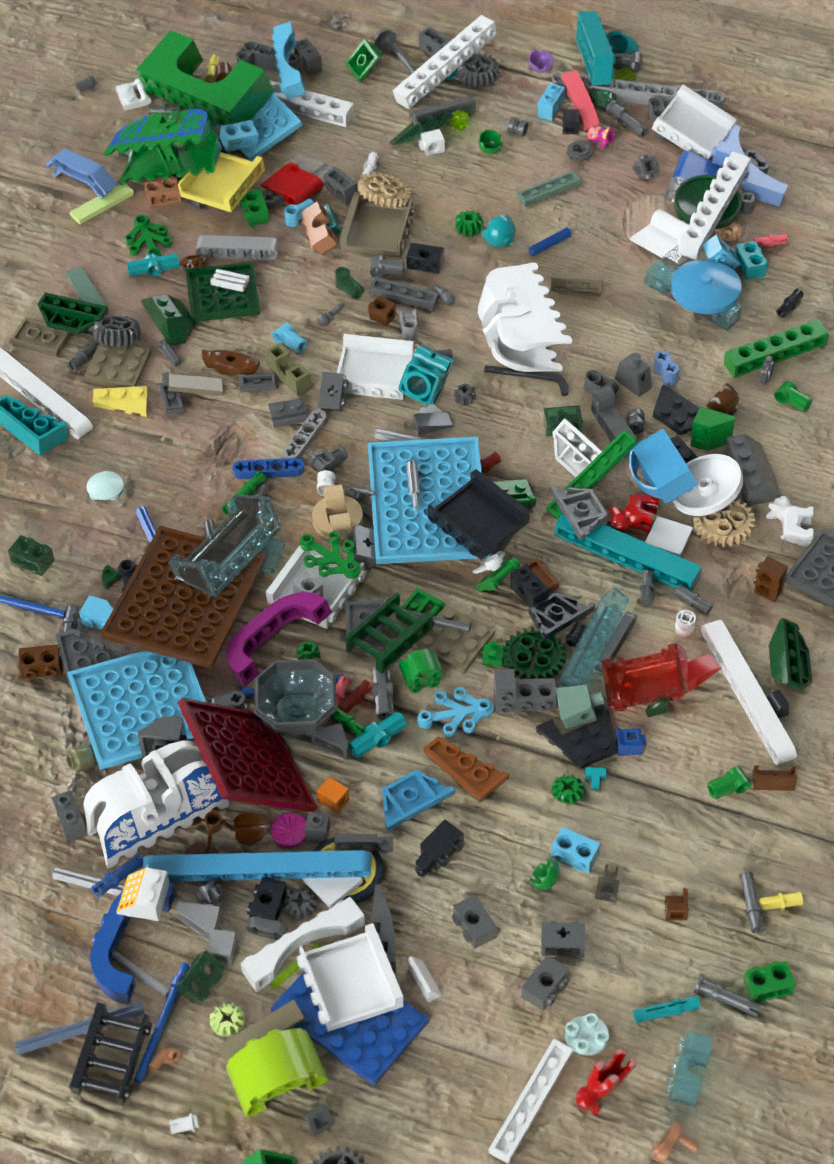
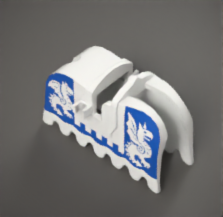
(137, 808)

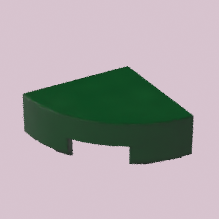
(110, 576)
(658, 708)

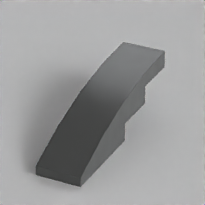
(384, 925)

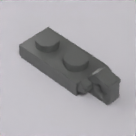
(170, 399)
(363, 842)

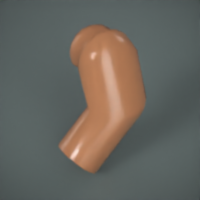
(165, 1056)

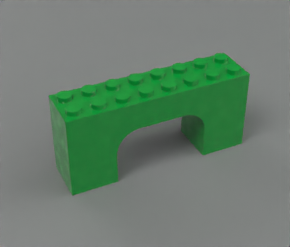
(230, 101)

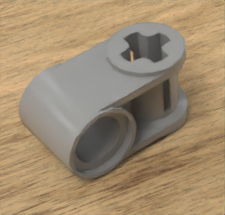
(409, 324)

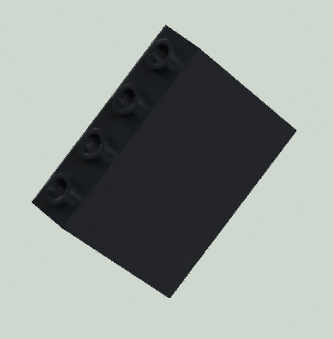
(479, 515)

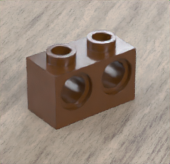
(770, 578)
(39, 661)

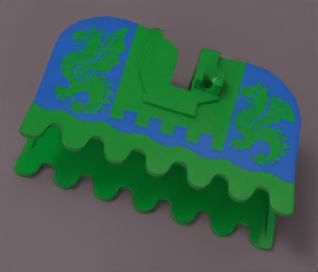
(153, 147)

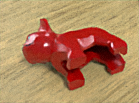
(635, 514)
(603, 1081)

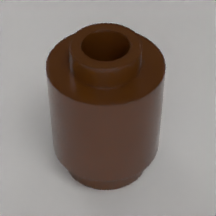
(223, 70)

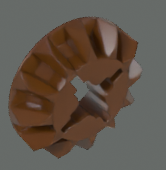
(193, 261)

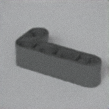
(263, 56)
(606, 413)

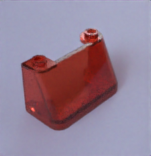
(646, 678)

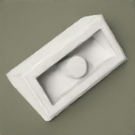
(424, 979)

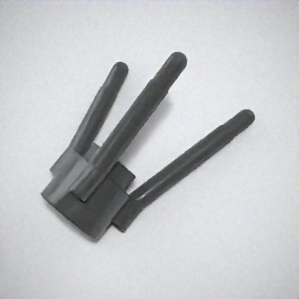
(358, 494)

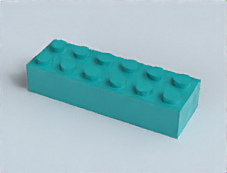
(595, 48)

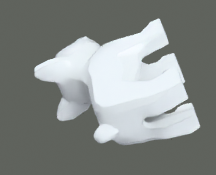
(792, 520)

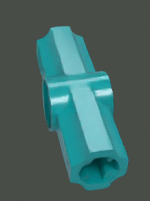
(153, 265)
(377, 734)

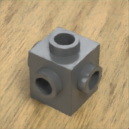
(646, 166)

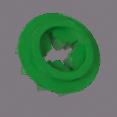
(567, 796)

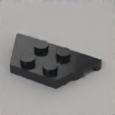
(675, 411)
(557, 613)

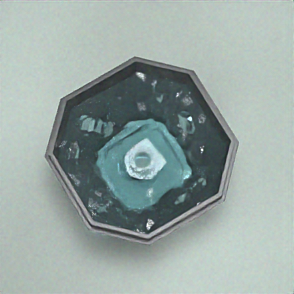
(295, 696)

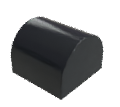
(778, 703)

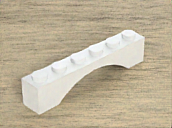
(338, 921)

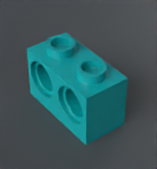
(751, 259)

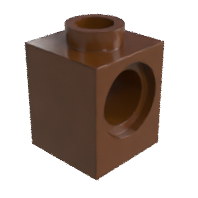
(382, 310)

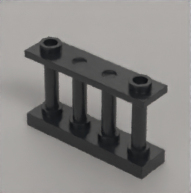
(94, 1038)

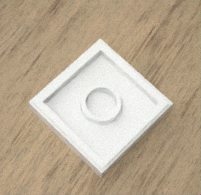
(669, 535)
(333, 889)

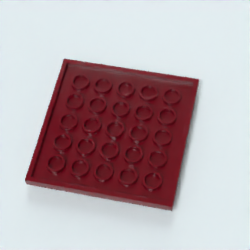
(246, 756)

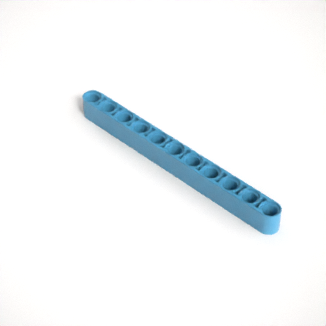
(258, 865)

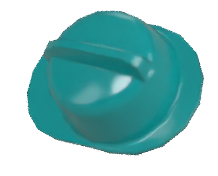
(622, 43)

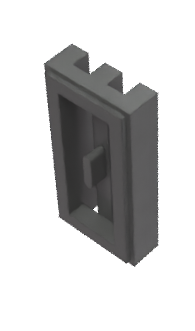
(258, 383)

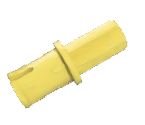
(211, 67)
(781, 901)

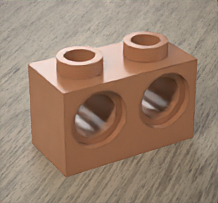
(162, 192)

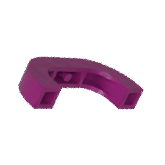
(266, 624)

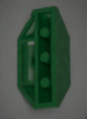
(69, 313)
(170, 317)
(790, 656)

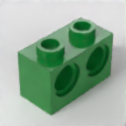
(254, 208)
(771, 987)

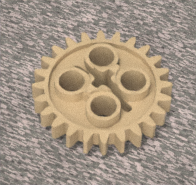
(384, 190)
(726, 525)

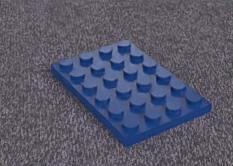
(363, 1046)

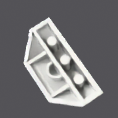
(573, 448)

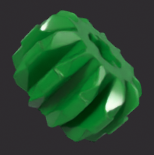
(469, 223)

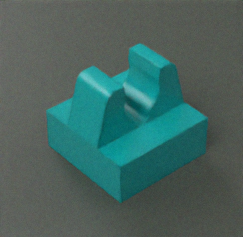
(595, 775)

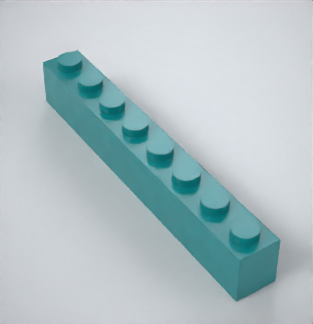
(633, 554)

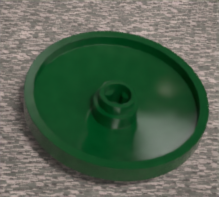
(692, 192)

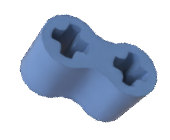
(666, 368)

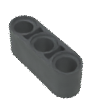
(655, 109)

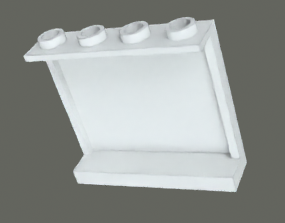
(693, 123)
(374, 365)
(335, 587)
(350, 980)

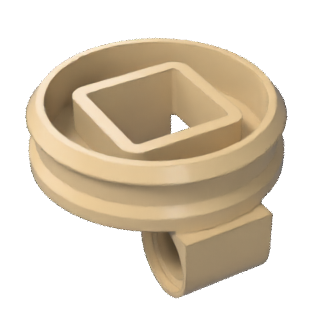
(336, 502)

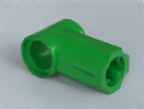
(789, 394)
(733, 781)

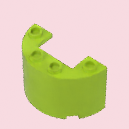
(274, 1067)

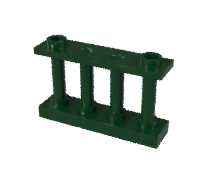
(395, 647)

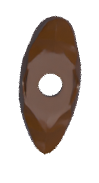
(242, 365)

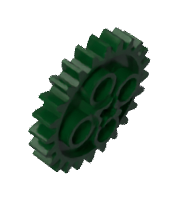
(521, 648)

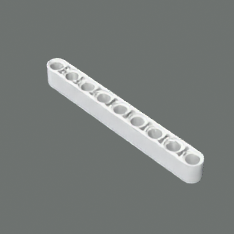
(43, 396)
(749, 692)

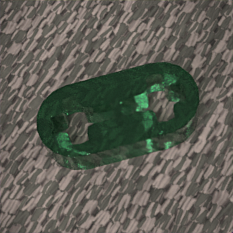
(601, 97)

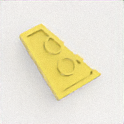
(122, 398)

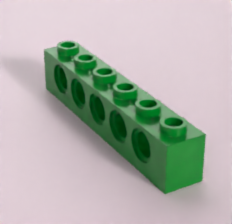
(779, 346)

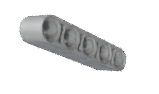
(237, 247)

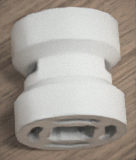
(324, 479)
(685, 623)

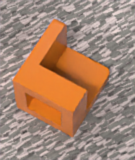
(333, 795)

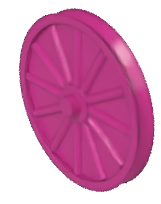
(289, 830)

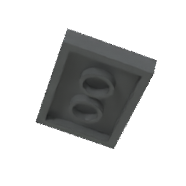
(356, 614)

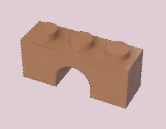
(320, 235)

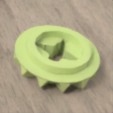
(227, 1028)

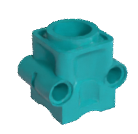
(425, 375)

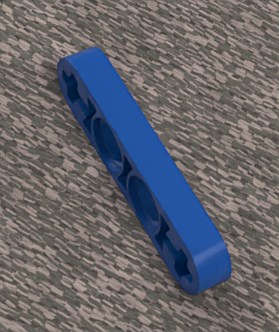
(268, 465)

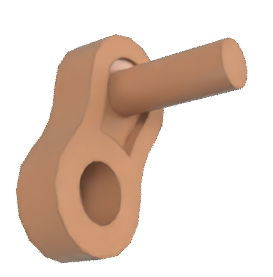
(662, 1149)

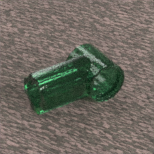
(346, 282)

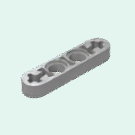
(308, 438)

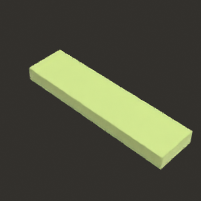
(97, 205)

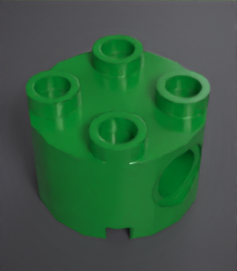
(421, 670)

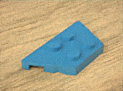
(411, 797)

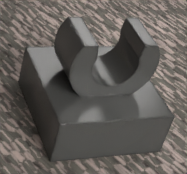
(319, 1119)

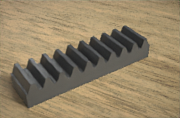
(404, 293)

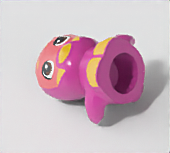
(599, 134)

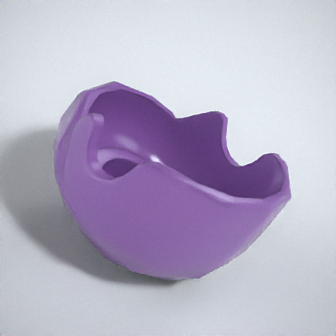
(541, 61)

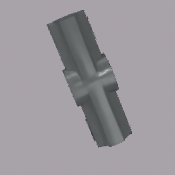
(382, 693)

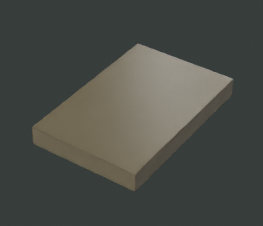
(38, 337)

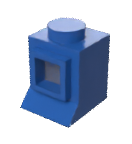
(630, 741)

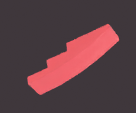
(580, 99)

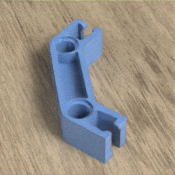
(82, 170)

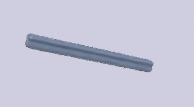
(73, 1030)

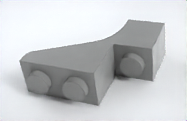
(206, 921)

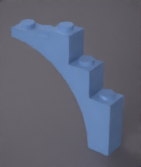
(755, 181)

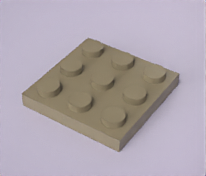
(117, 365)
(456, 647)

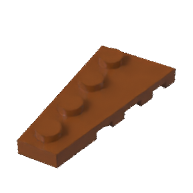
(468, 771)

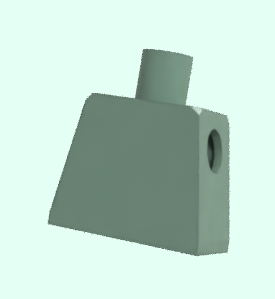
(577, 705)

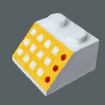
(144, 894)

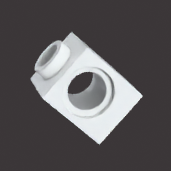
(432, 142)

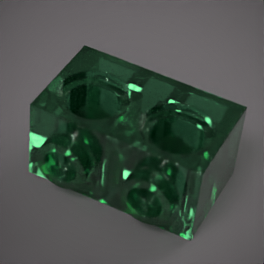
(31, 555)
(197, 974)

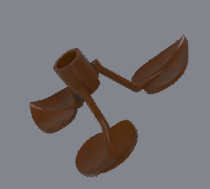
(248, 826)

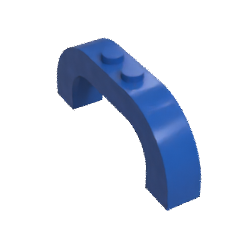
(114, 983)

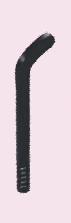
(536, 375)

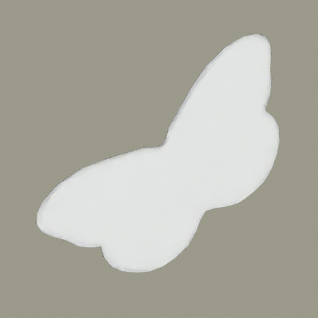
(430, 409)

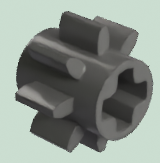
(465, 394)
(209, 893)

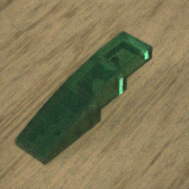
(414, 130)

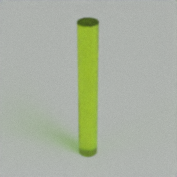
(289, 971)

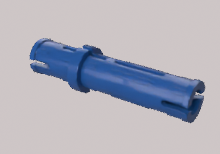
(113, 878)

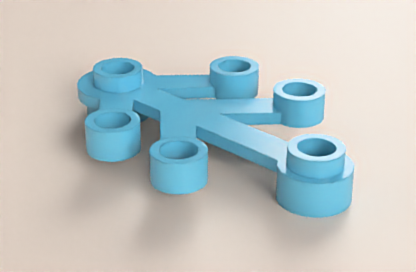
(457, 712)

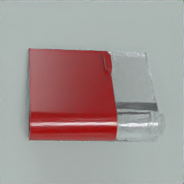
(298, 179)

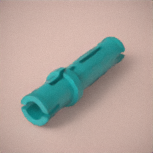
(674, 1007)

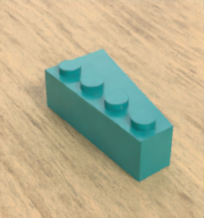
(31, 427)

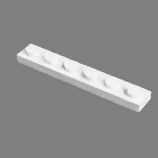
(530, 1101)

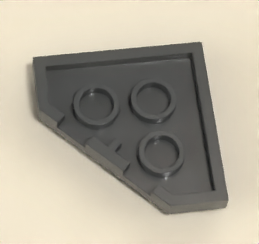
(80, 651)

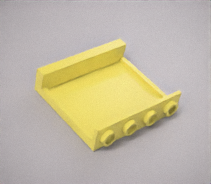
(226, 185)

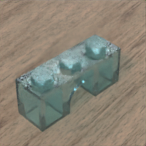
(694, 1051)

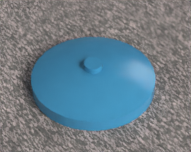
(706, 287)

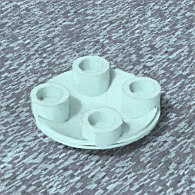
(105, 486)
(586, 1034)

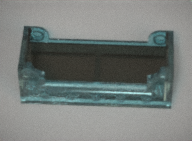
(230, 546)

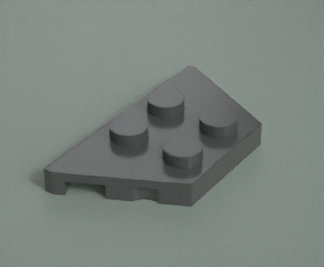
(580, 509)

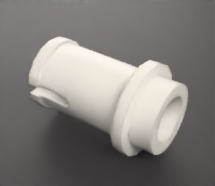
(184, 1124)

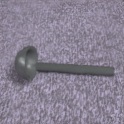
(385, 39)

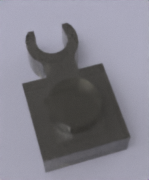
(608, 886)

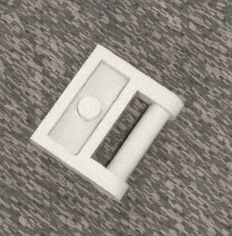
(128, 97)

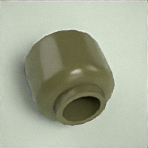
(81, 758)

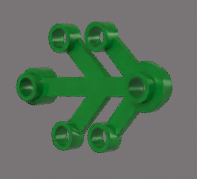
(143, 223)
(308, 543)

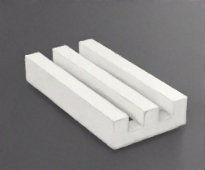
(230, 280)

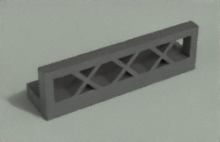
(465, 104)

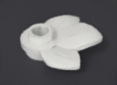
(491, 563)

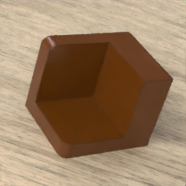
(677, 906)

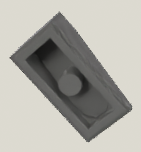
(431, 422)

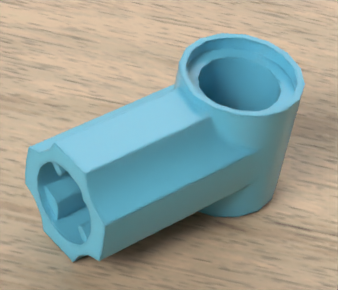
(293, 213)
(288, 336)

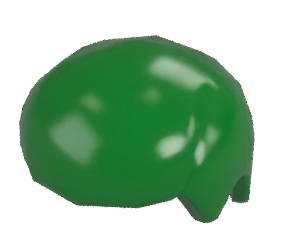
(490, 142)
(545, 875)

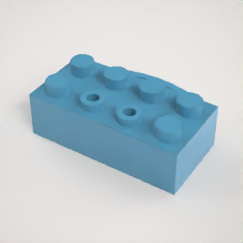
(661, 468)

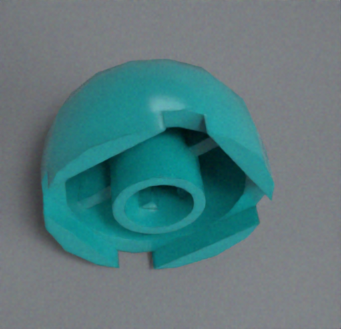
(500, 231)

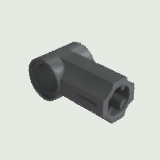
(632, 61)
(381, 266)

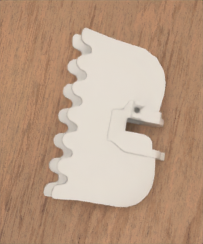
(520, 319)

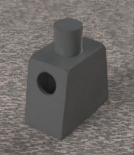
(634, 374)

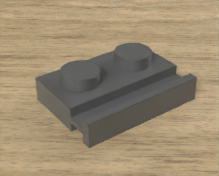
(288, 412)

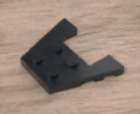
(587, 743)

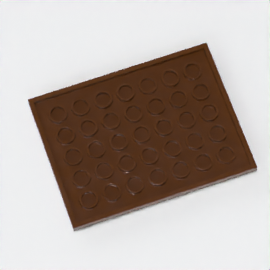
(172, 616)

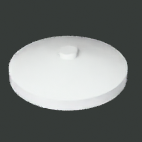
(718, 485)

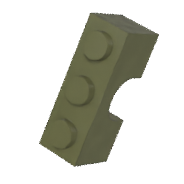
(295, 377)

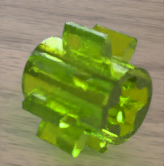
(459, 120)

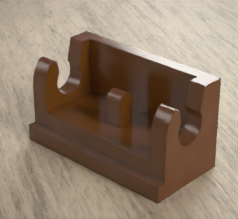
(774, 779)

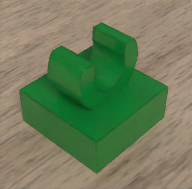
(493, 654)

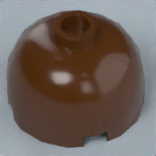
(725, 401)

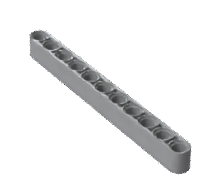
(640, 93)

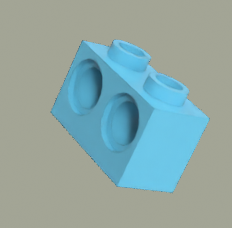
(551, 102)
(238, 135)
(721, 252)
(578, 846)

